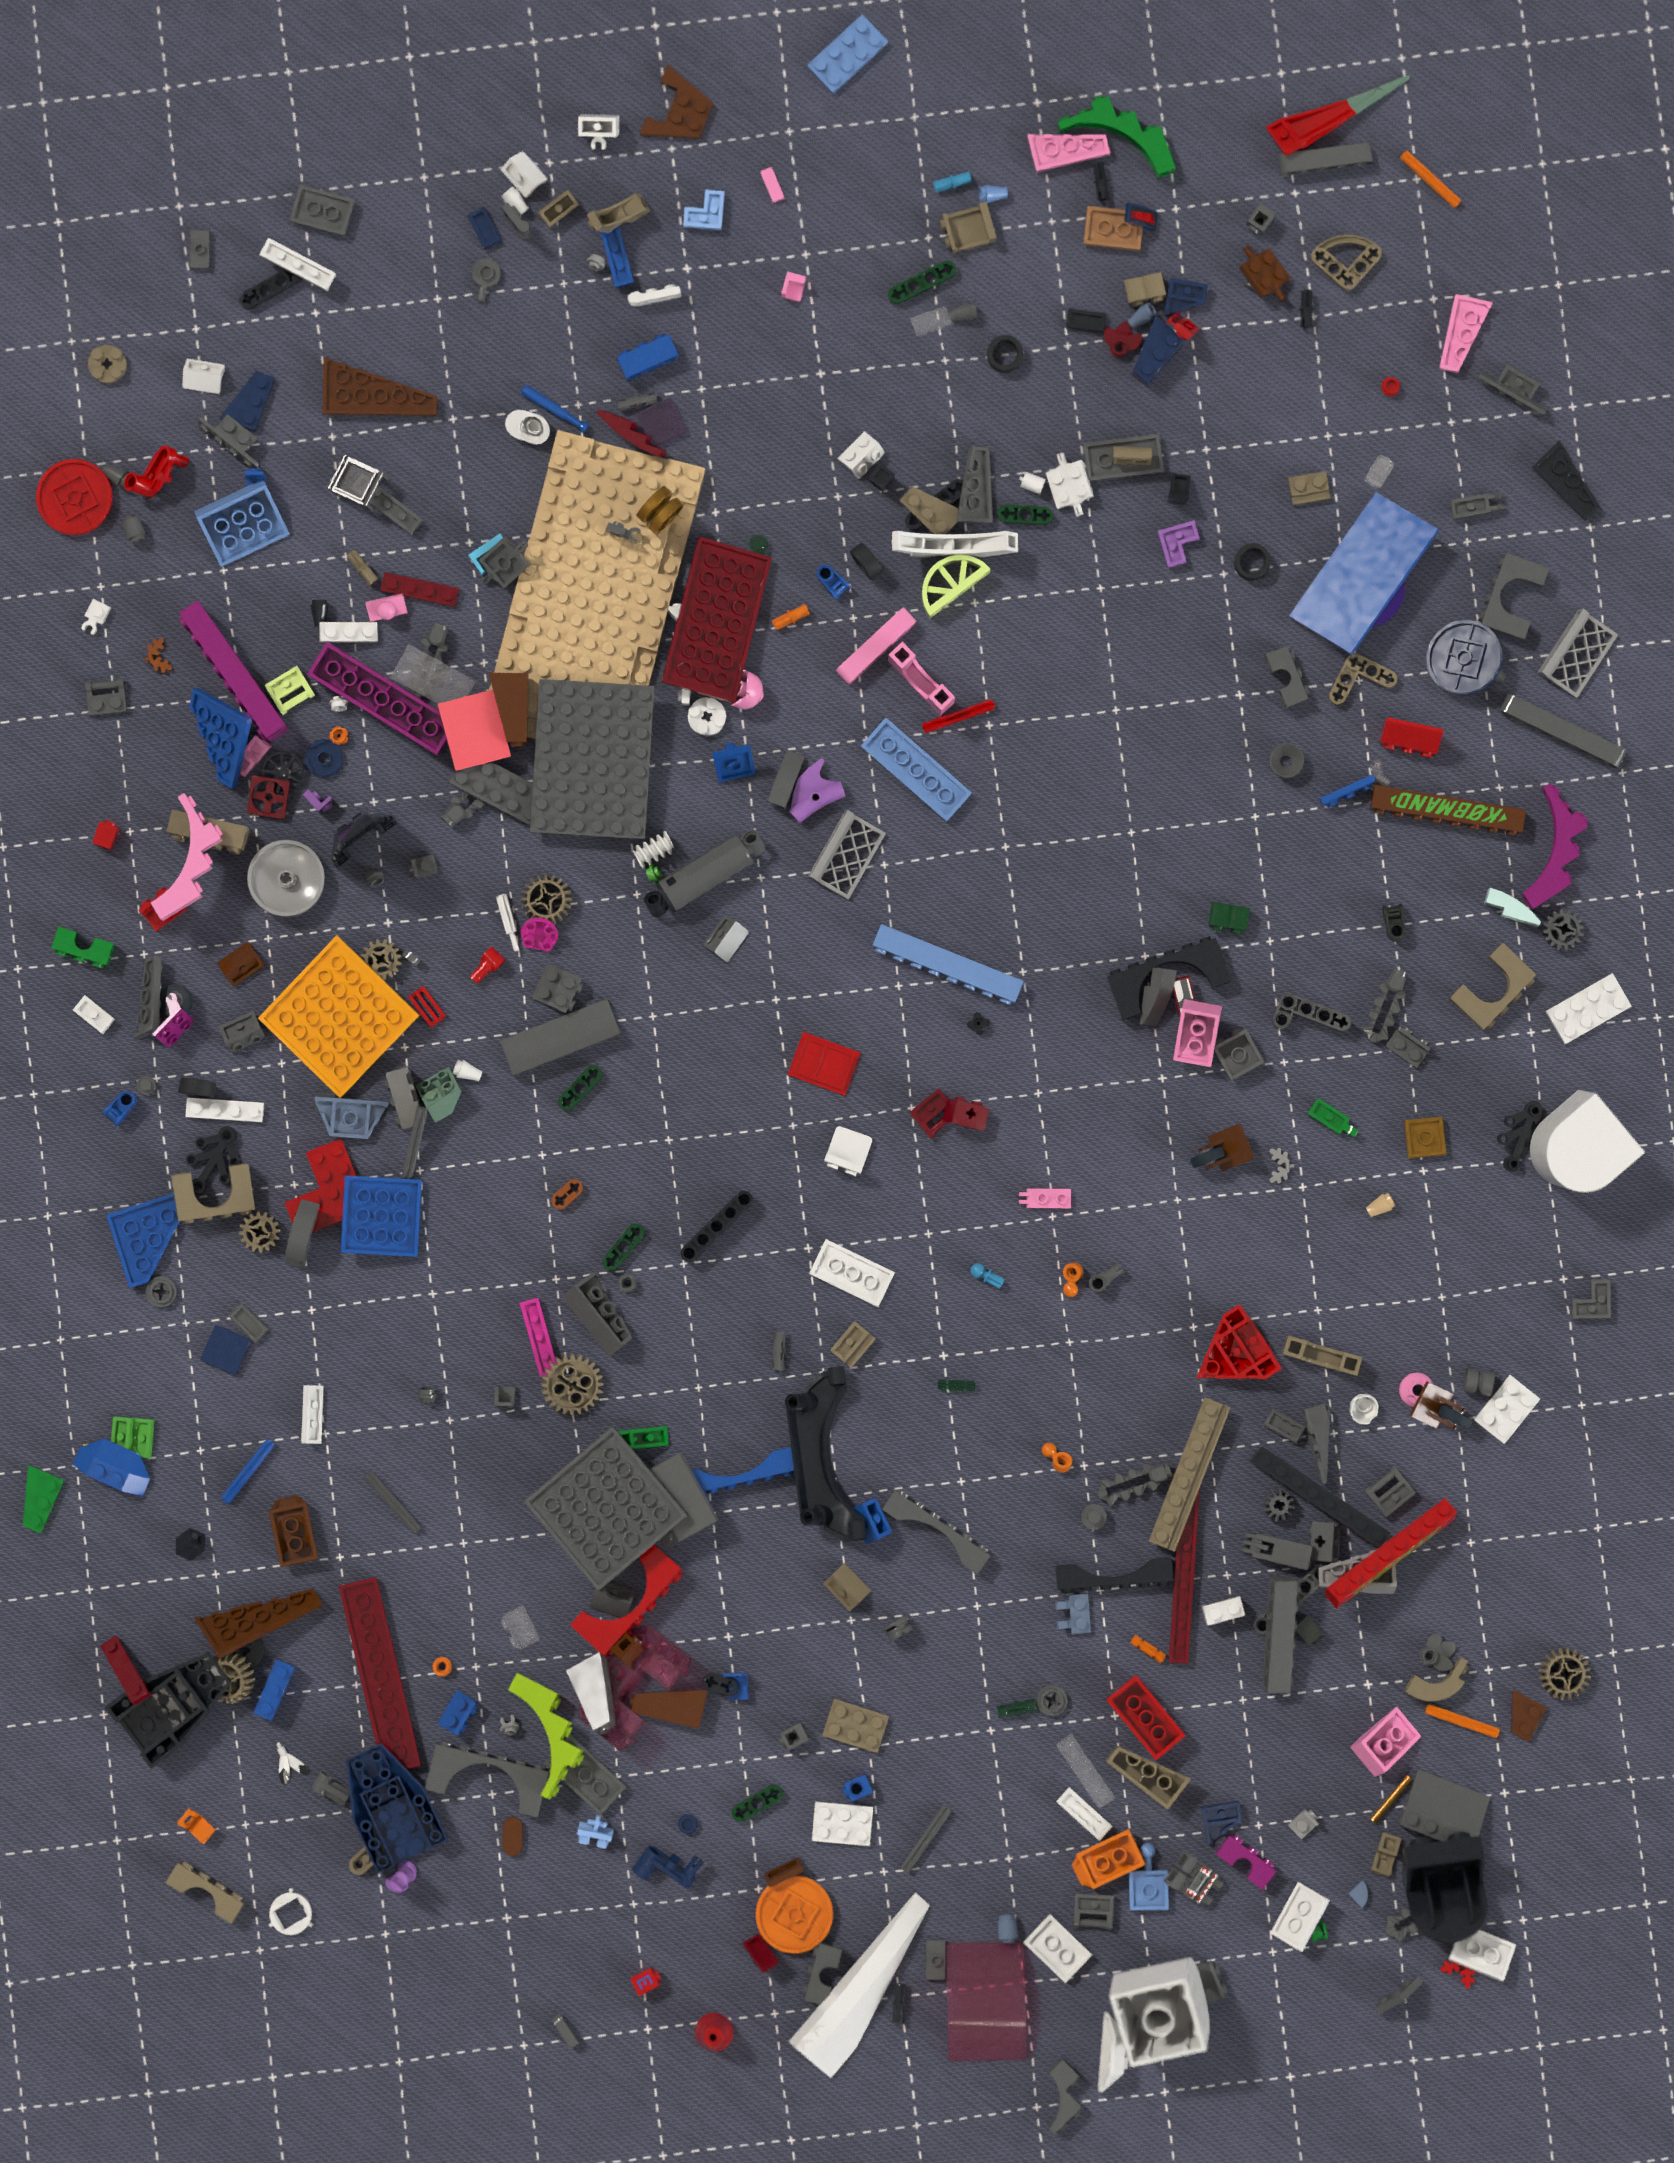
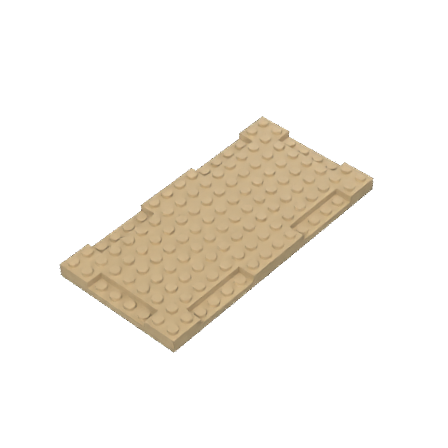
(589, 598)

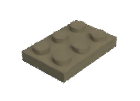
(855, 1725)

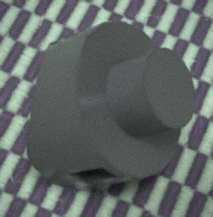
(1093, 1516)

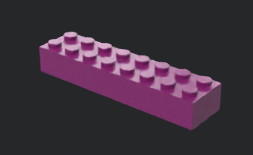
(232, 669)
(380, 697)

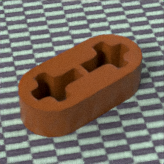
(570, 1198)

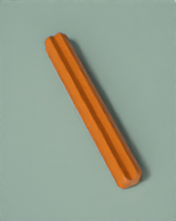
(1430, 179)
(1462, 1721)

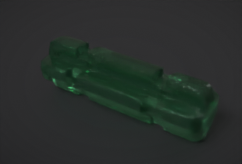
(956, 1385)

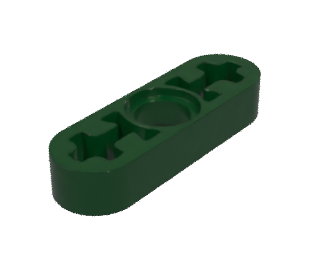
(1010, 520)
(572, 1087)
(628, 1232)
(747, 1815)

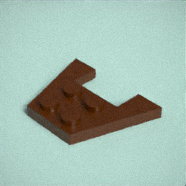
(686, 114)

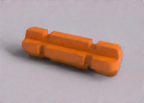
(1148, 1649)

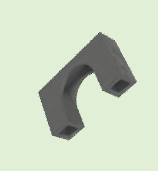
(1510, 570)

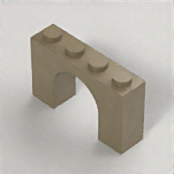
(1517, 976)
(239, 1200)

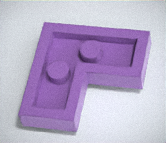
(1173, 539)

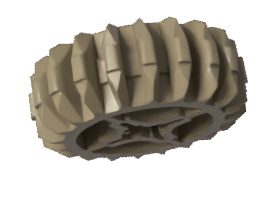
(555, 896)
(1563, 1665)
(235, 1669)

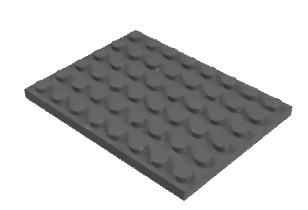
(592, 759)

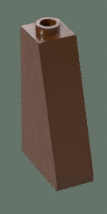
(511, 697)
(675, 1706)

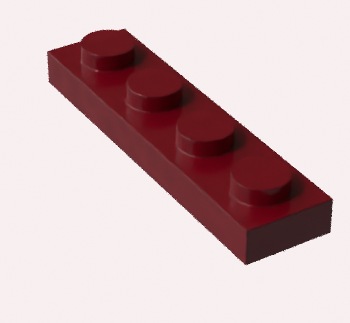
(419, 589)

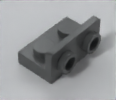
(242, 1032)
(1407, 1046)
(1212, 1987)

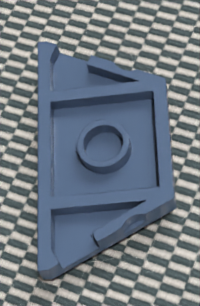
(349, 1116)

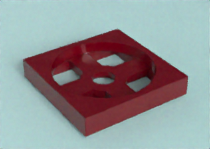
(285, 784)

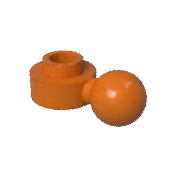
(1071, 1289)
(1050, 1451)

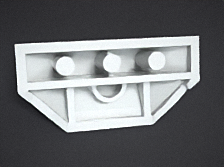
(1112, 2053)

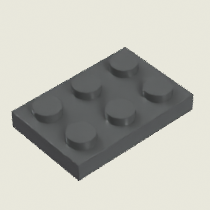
(322, 210)

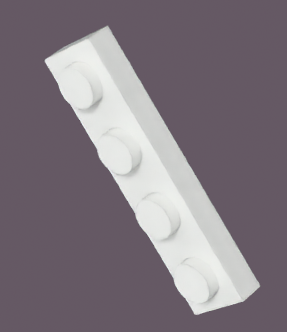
(297, 264)
(224, 1110)

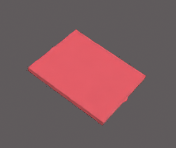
(474, 730)

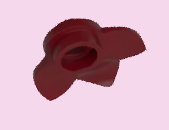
(1122, 337)

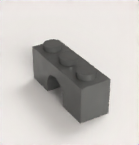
(1282, 661)
(825, 1956)

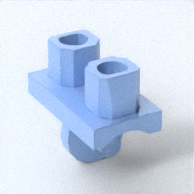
(597, 1830)

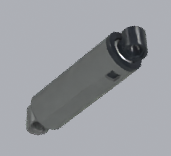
(704, 873)

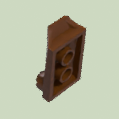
(293, 1531)

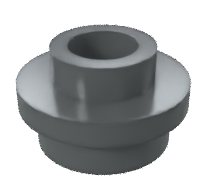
(627, 1277)

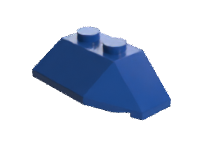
(113, 1466)

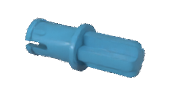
(952, 182)

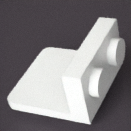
(848, 1150)

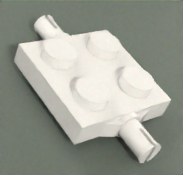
(1069, 484)

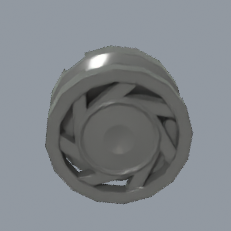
(898, 1628)

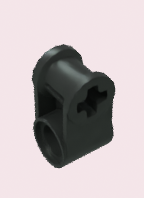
(1392, 920)

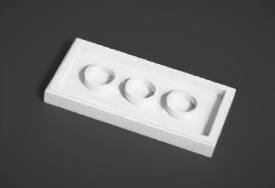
(852, 1273)

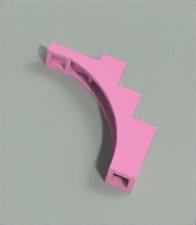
(184, 890)

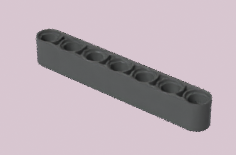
(1562, 731)

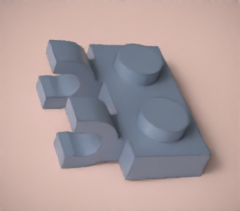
(1079, 1614)

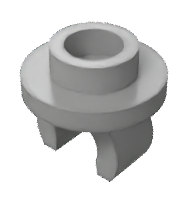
(509, 1728)

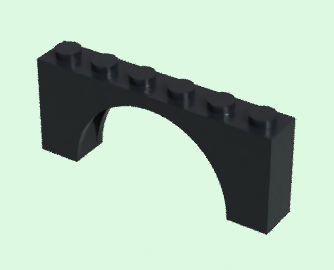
(1204, 957)

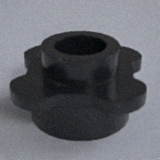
(973, 1023)

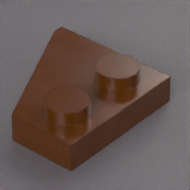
(1525, 1715)

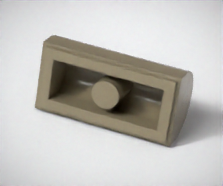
(558, 208)
(1132, 455)

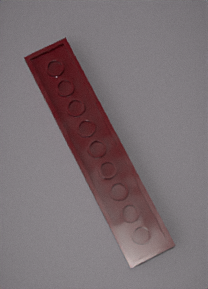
(379, 1670)

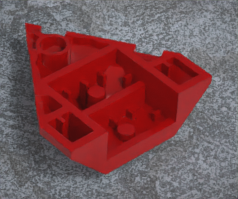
(1238, 1350)

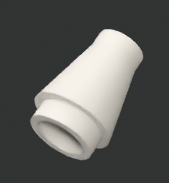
(514, 198)
(466, 1071)

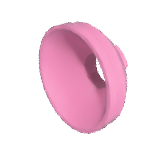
(1407, 1385)

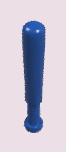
(552, 407)

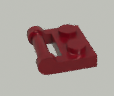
(929, 1109)

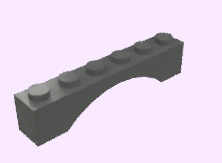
(903, 1509)

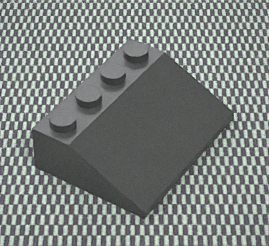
(684, 1488)
(1442, 1807)

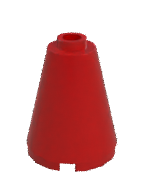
(714, 2024)

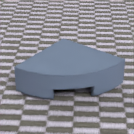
(1359, 1893)

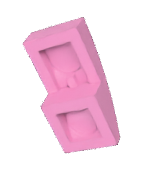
(253, 754)

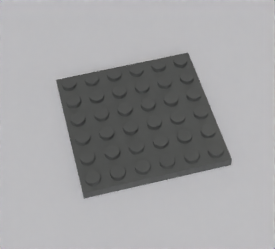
(605, 1508)

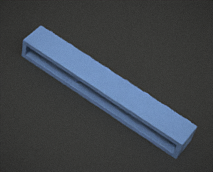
(948, 964)

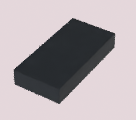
(1086, 320)

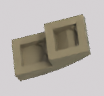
(1385, 1854)

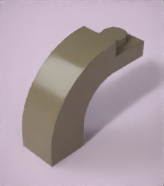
(1440, 1690)

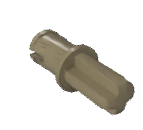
(362, 568)

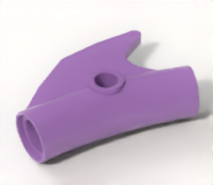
(811, 785)

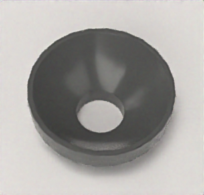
(1291, 751)

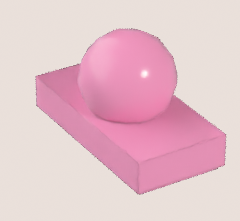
(386, 607)

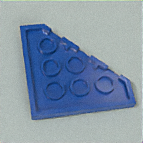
(224, 732)
(143, 1236)

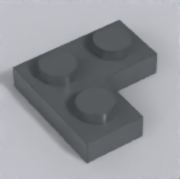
(1598, 1306)
(1398, 1995)

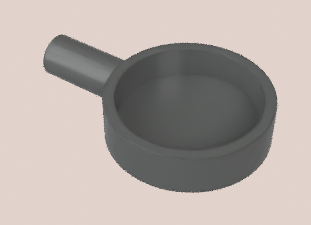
(486, 275)

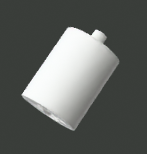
(1032, 482)

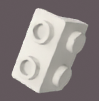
(861, 454)

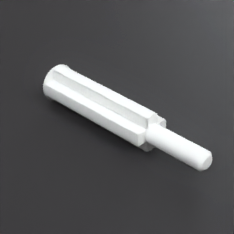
(507, 918)

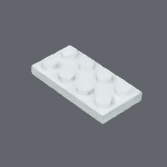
(1588, 1008)

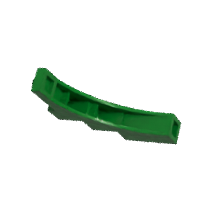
(1126, 125)

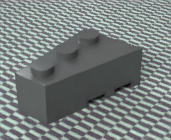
(403, 1096)

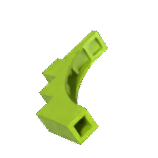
(562, 1753)

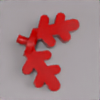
(1467, 1979)

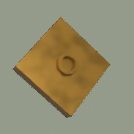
(1425, 1137)

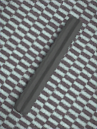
(414, 1143)
(392, 1502)
(925, 1839)

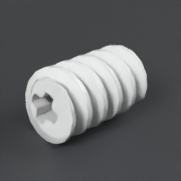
(654, 849)

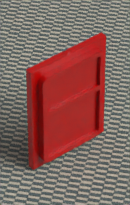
(824, 1063)

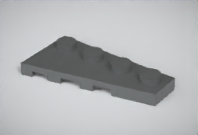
(976, 496)
(150, 998)

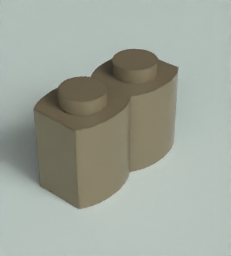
(1145, 289)

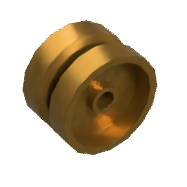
(660, 510)

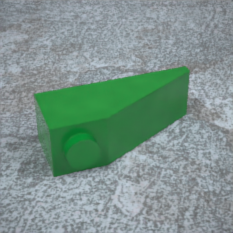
(646, 1437)

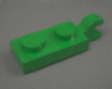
(1331, 1118)

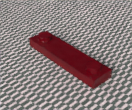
(125, 1670)

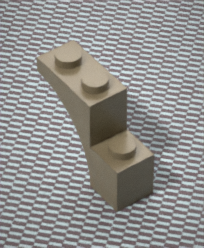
(614, 216)

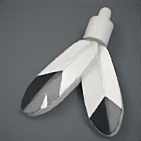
(287, 1761)

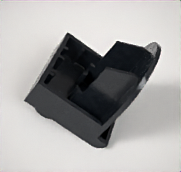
(1446, 1886)

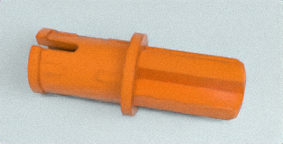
(790, 617)

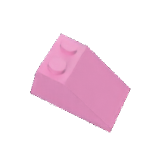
(1197, 1033)
(1385, 1742)

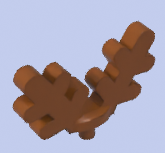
(153, 651)

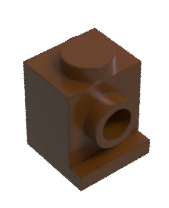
(627, 1649)

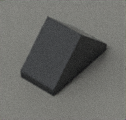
(1179, 489)

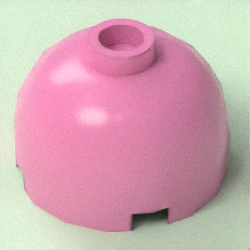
(749, 691)

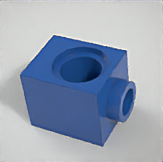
(863, 1781)

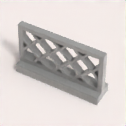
(1562, 647)
(832, 846)

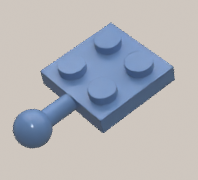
(1147, 1886)

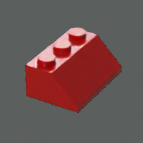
(1410, 737)

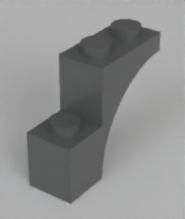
(1068, 2106)

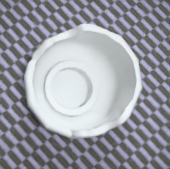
(1363, 1408)

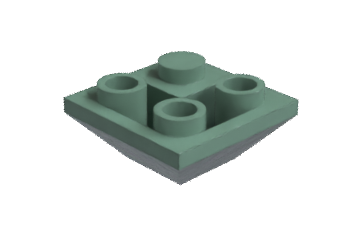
(439, 1094)

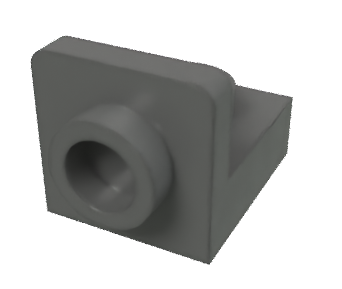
(423, 866)

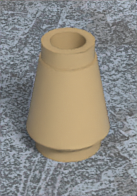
(1381, 1205)

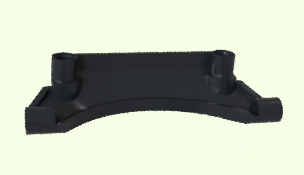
(809, 1426)

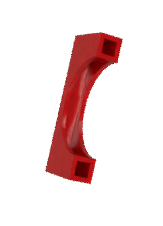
(606, 1633)

